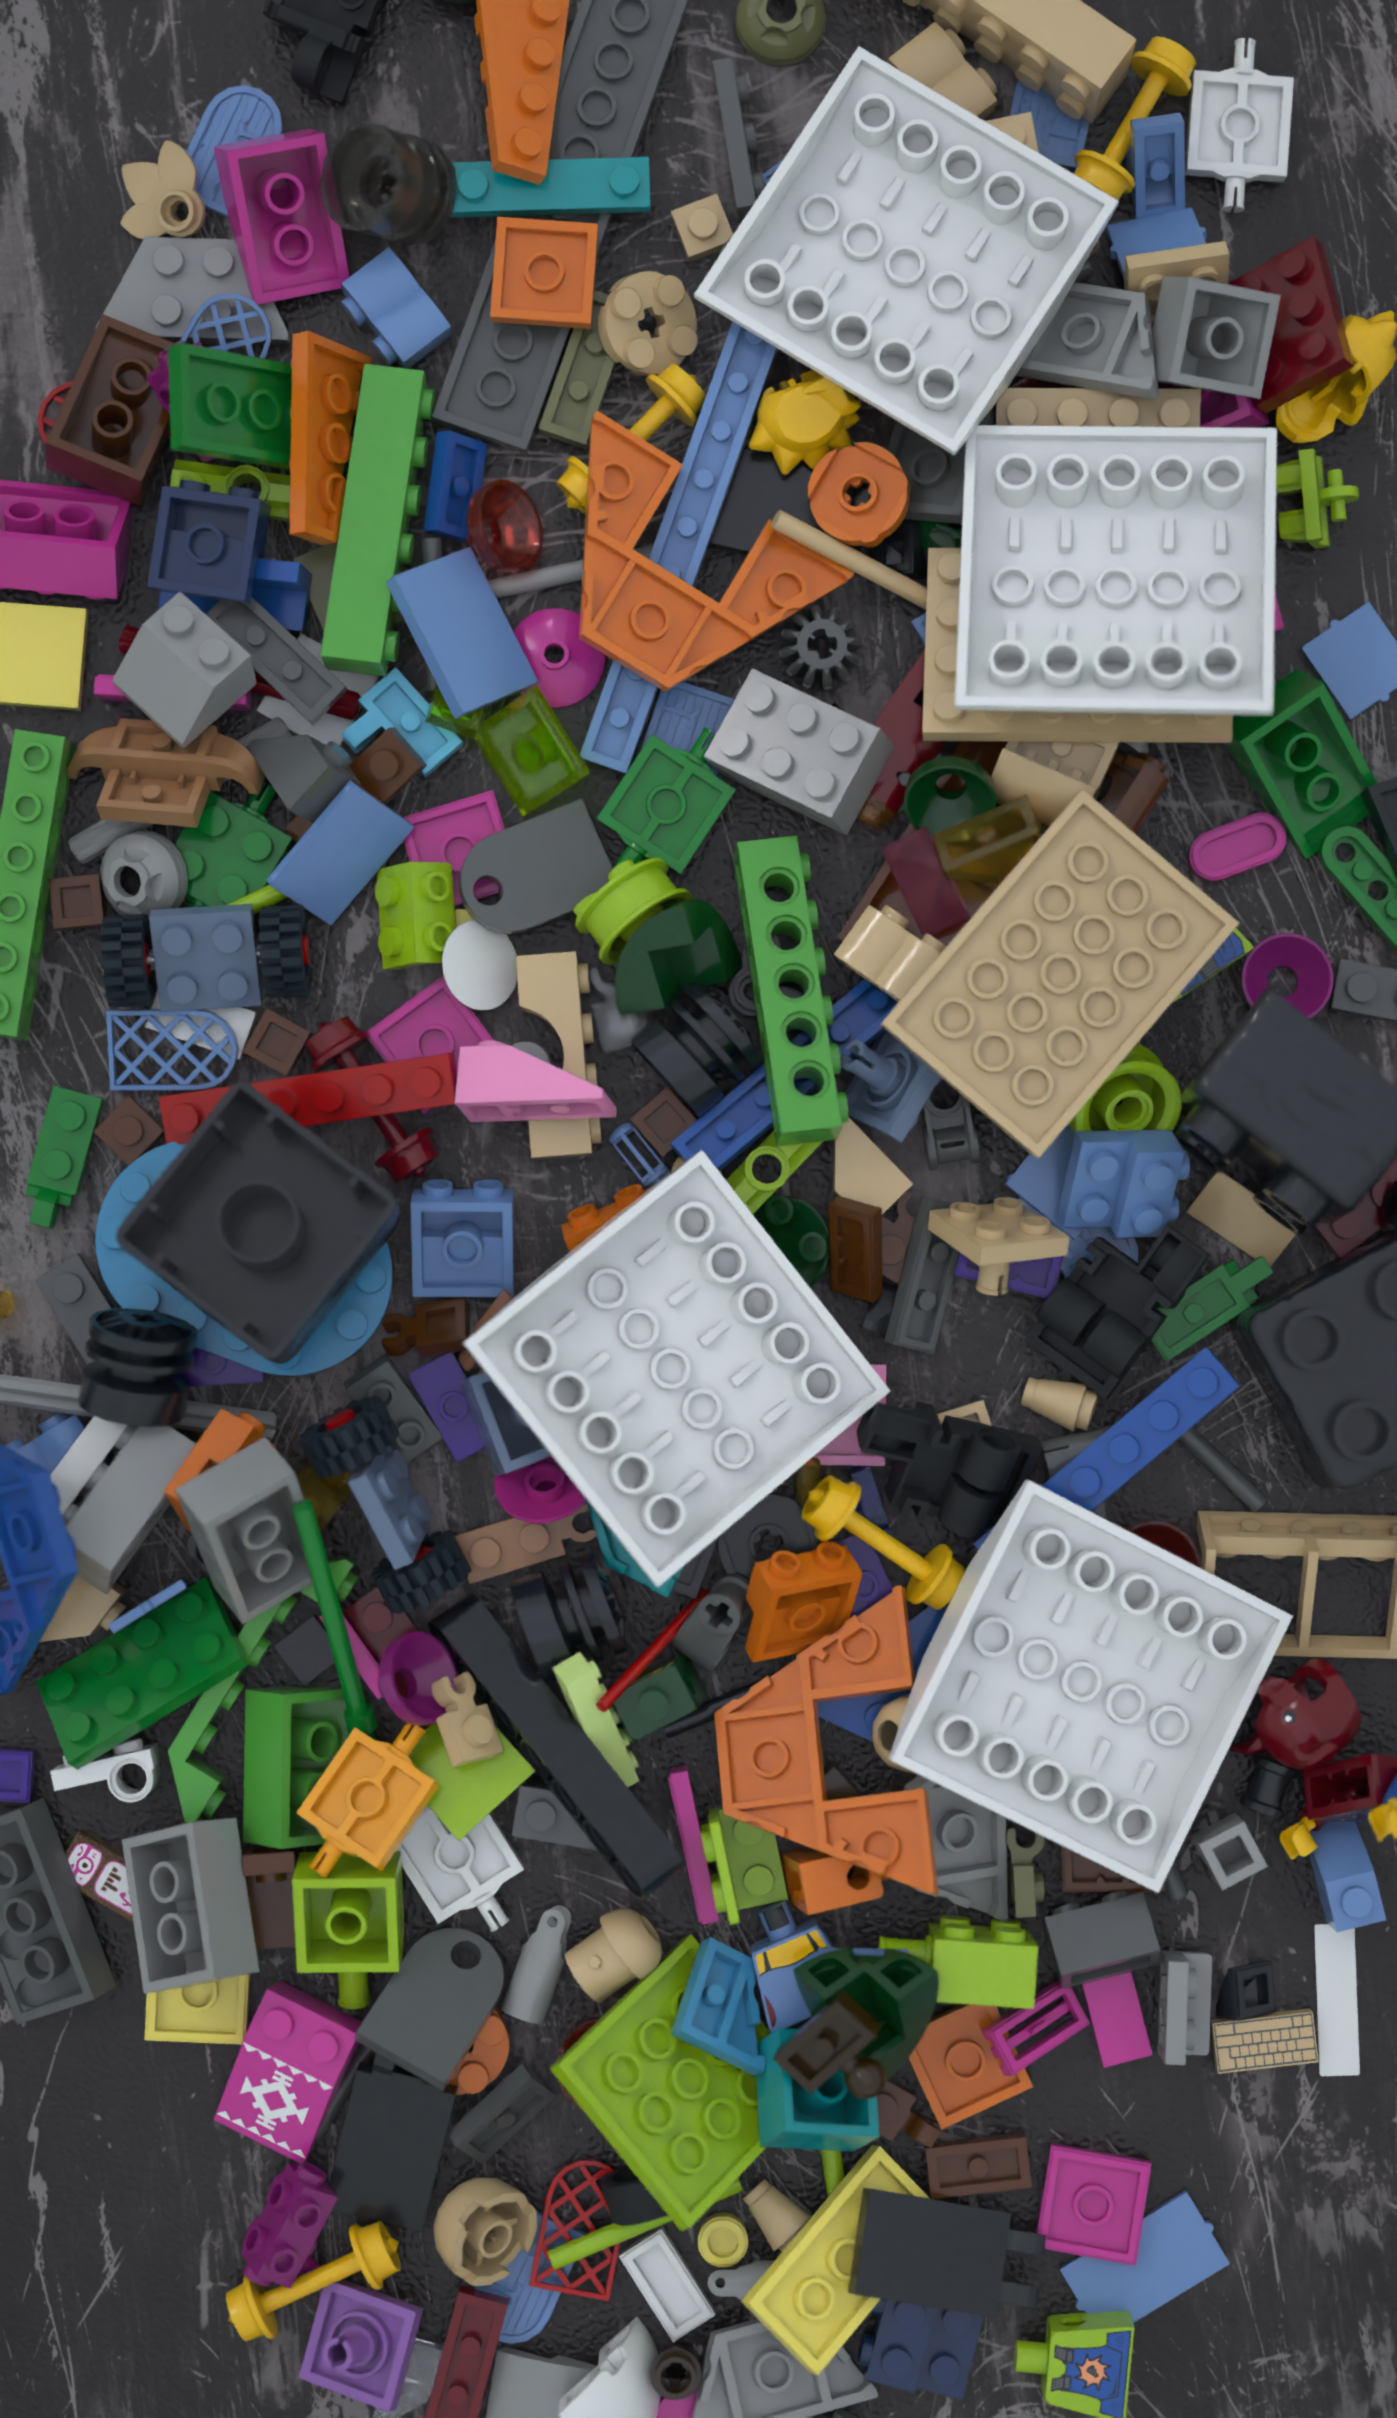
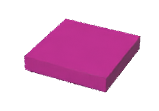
(451, 832)
(428, 1026)
(1093, 2203)

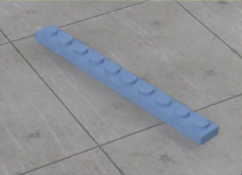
(687, 528)

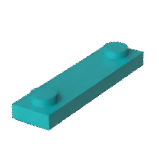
(568, 188)

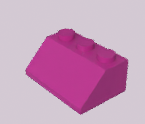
(63, 539)

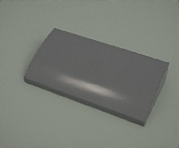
(46, 1933)

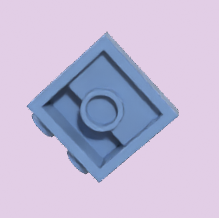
(1123, 1181)
(462, 1239)

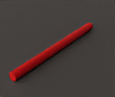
(648, 1655)

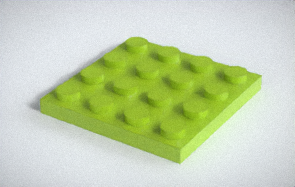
(662, 2103)

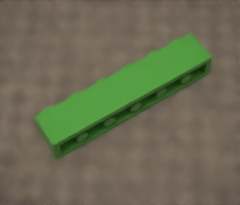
(376, 519)

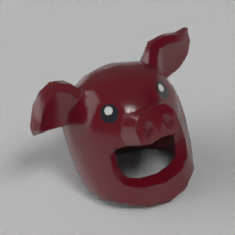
(1302, 1730)

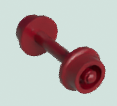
(408, 1154)

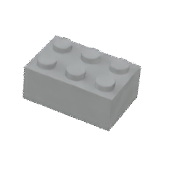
(799, 751)
(124, 1502)
(248, 1529)
(190, 1905)

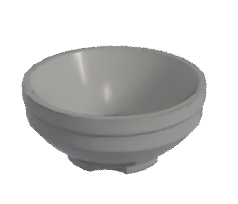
(159, 868)

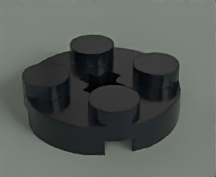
(775, 1513)

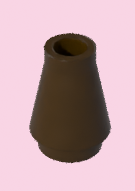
(671, 2381)

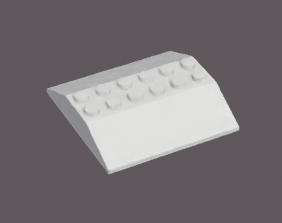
(908, 251)
(1118, 570)
(676, 1367)
(1087, 1684)

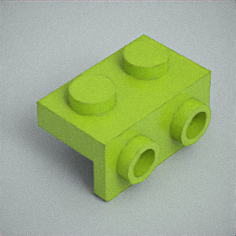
(414, 913)

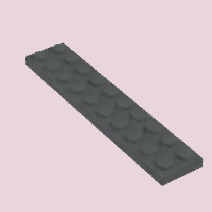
(601, 109)

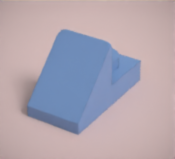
(1157, 164)

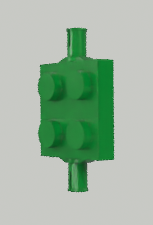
(666, 803)
(231, 849)

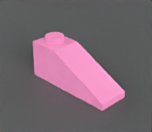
(511, 1085)

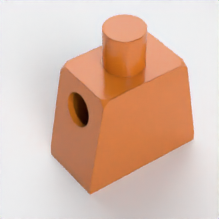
(821, 1884)

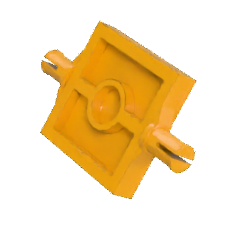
(367, 1799)

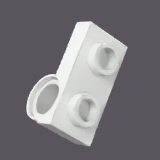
(110, 1768)

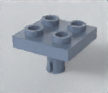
(887, 1085)

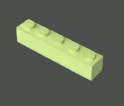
(582, 1692)

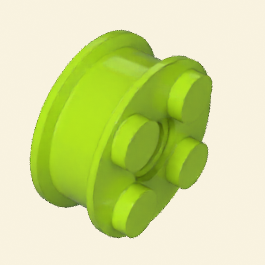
(625, 903)
(1148, 1096)

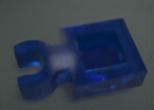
(869, 1501)

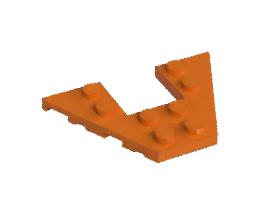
(648, 614)
(775, 1757)

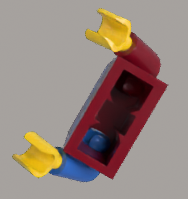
(1346, 1791)

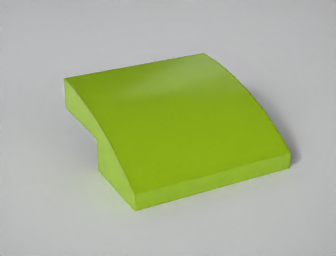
(472, 1789)

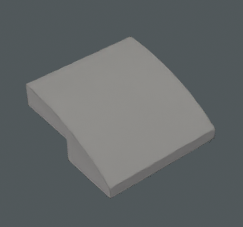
(531, 2384)

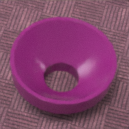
(1297, 954)
(422, 1662)

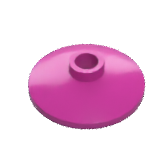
(576, 673)
(526, 1496)

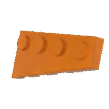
(521, 74)
(322, 416)

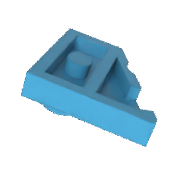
(721, 2007)

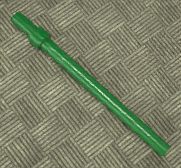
(358, 1711)

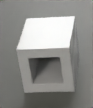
(1229, 1851)

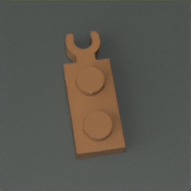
(517, 1544)

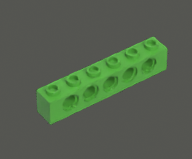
(28, 859)
(794, 1115)

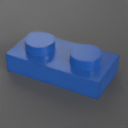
(453, 480)

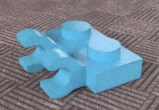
(399, 705)

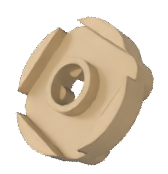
(675, 319)

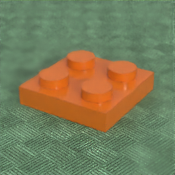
(544, 272)
(959, 2067)

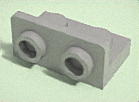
(1184, 2005)

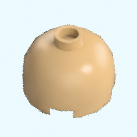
(483, 2229)

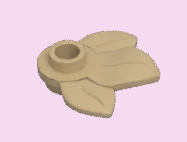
(159, 192)

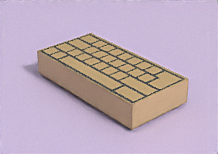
(1264, 2041)

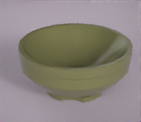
(780, 42)

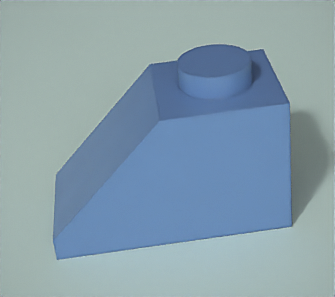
(1345, 1877)

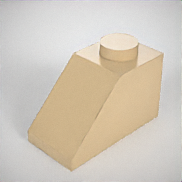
(864, 1170)
(85, 1611)

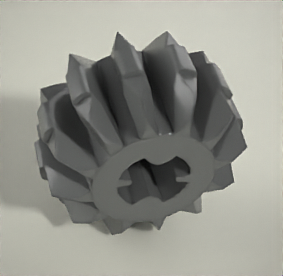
(832, 636)

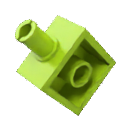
(349, 1922)
(977, 1961)

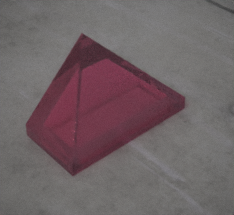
(923, 882)

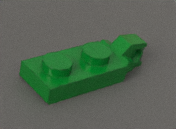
(62, 1153)
(1209, 1305)

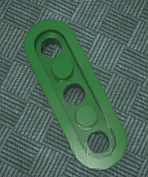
(1354, 877)

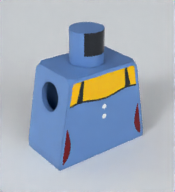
(777, 1956)

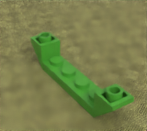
(194, 1779)

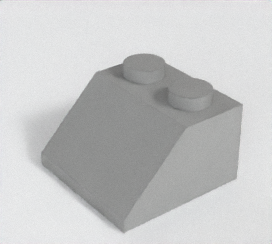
(1213, 336)
(184, 670)

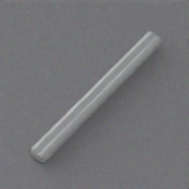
(64, 1399)

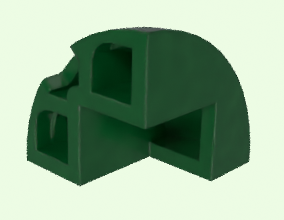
(671, 952)
(891, 1988)

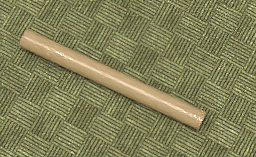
(850, 558)

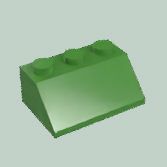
(286, 1750)

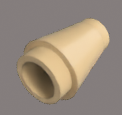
(1061, 1402)
(775, 2214)

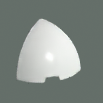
(620, 2381)

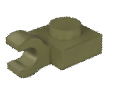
(1025, 1883)

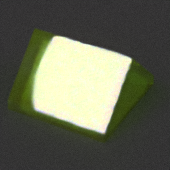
(531, 751)

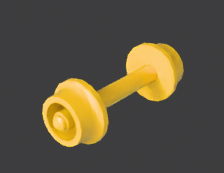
(1164, 68)
(676, 395)
(833, 1507)
(254, 2307)

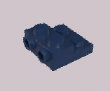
(208, 541)
(920, 2348)

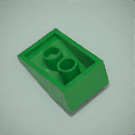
(1303, 762)

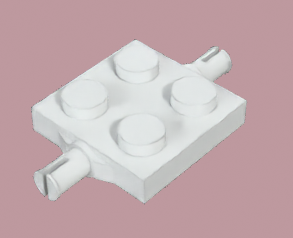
(1239, 125)
(459, 1873)

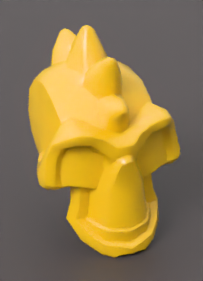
(1347, 394)
(804, 420)

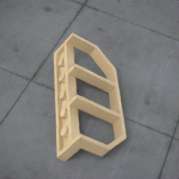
(1314, 1538)

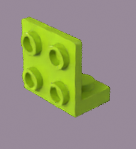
(746, 1864)

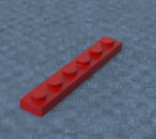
(329, 1094)

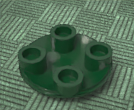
(798, 1233)

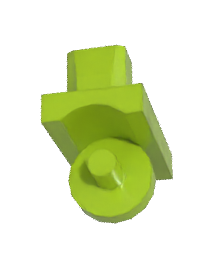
(1307, 477)

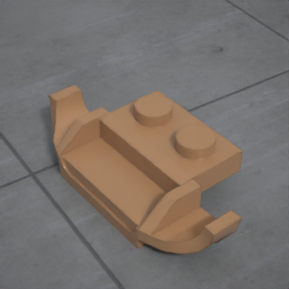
(156, 778)

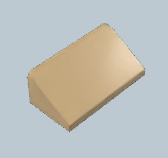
(1234, 1216)

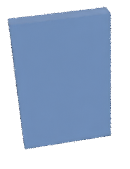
(462, 632)

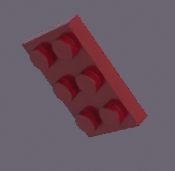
(1308, 329)

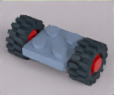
(205, 957)
(416, 1564)

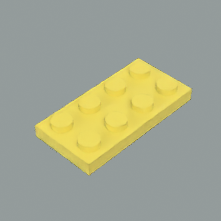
(806, 2288)

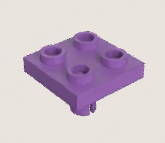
(361, 2344)

